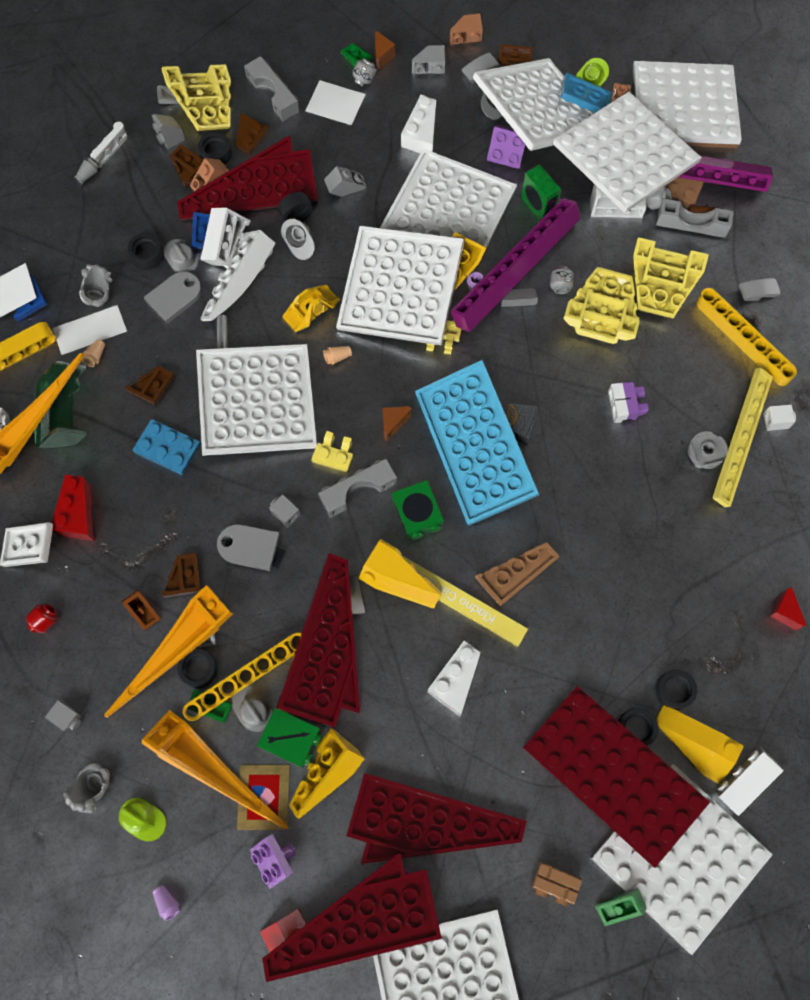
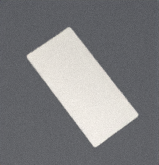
(88, 329)

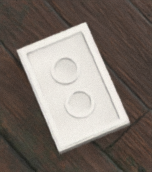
(26, 544)

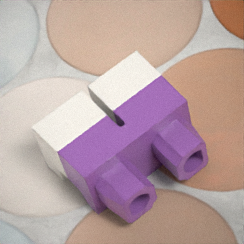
(624, 401)

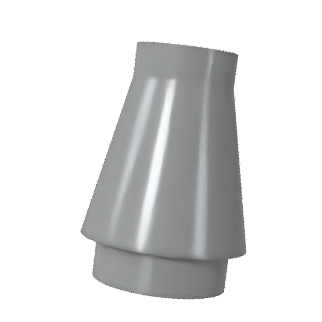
(86, 170)

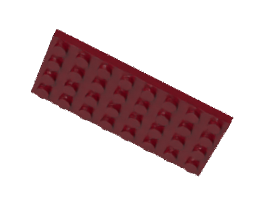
(616, 776)

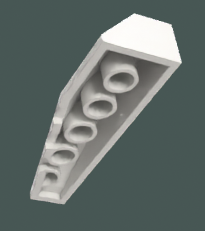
(239, 274)

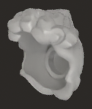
(95, 285)
(87, 788)

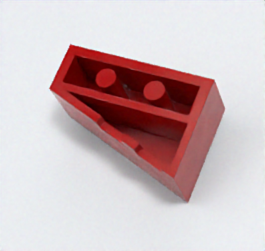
(73, 509)

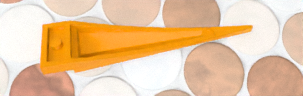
(19, 430)
(195, 625)
(181, 747)

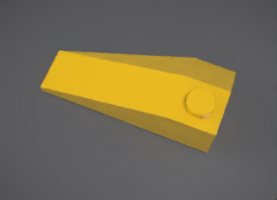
(470, 258)

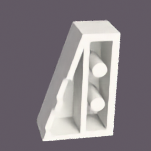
(420, 126)
(603, 206)
(222, 235)
(455, 678)
(749, 780)

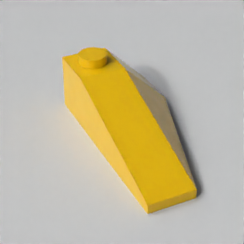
(393, 575)
(705, 747)
(332, 767)

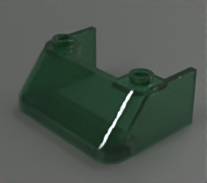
(57, 424)

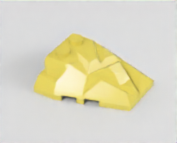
(202, 95)
(664, 277)
(604, 307)

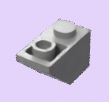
(429, 60)
(167, 130)
(344, 181)

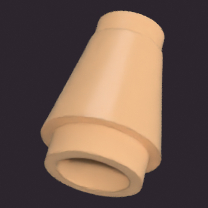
(93, 353)
(336, 354)

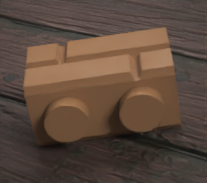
(556, 883)

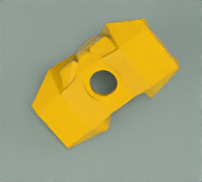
(320, 300)

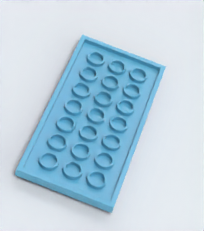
(476, 443)

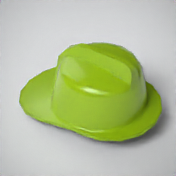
(594, 71)
(142, 819)

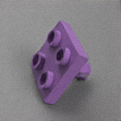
(506, 147)
(272, 860)

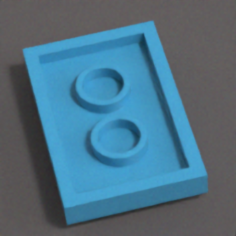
(584, 93)
(166, 447)

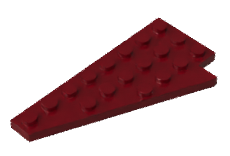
(255, 183)
(324, 661)
(421, 823)
(371, 919)

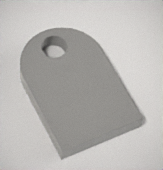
(174, 296)
(250, 546)

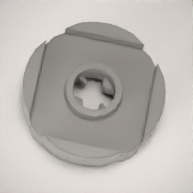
(713, 442)

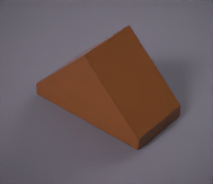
(384, 50)
(394, 419)
(141, 609)

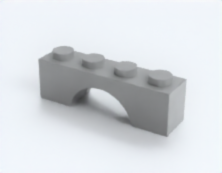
(262, 75)
(714, 223)
(377, 476)

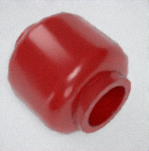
(41, 618)

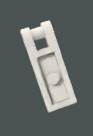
(109, 144)

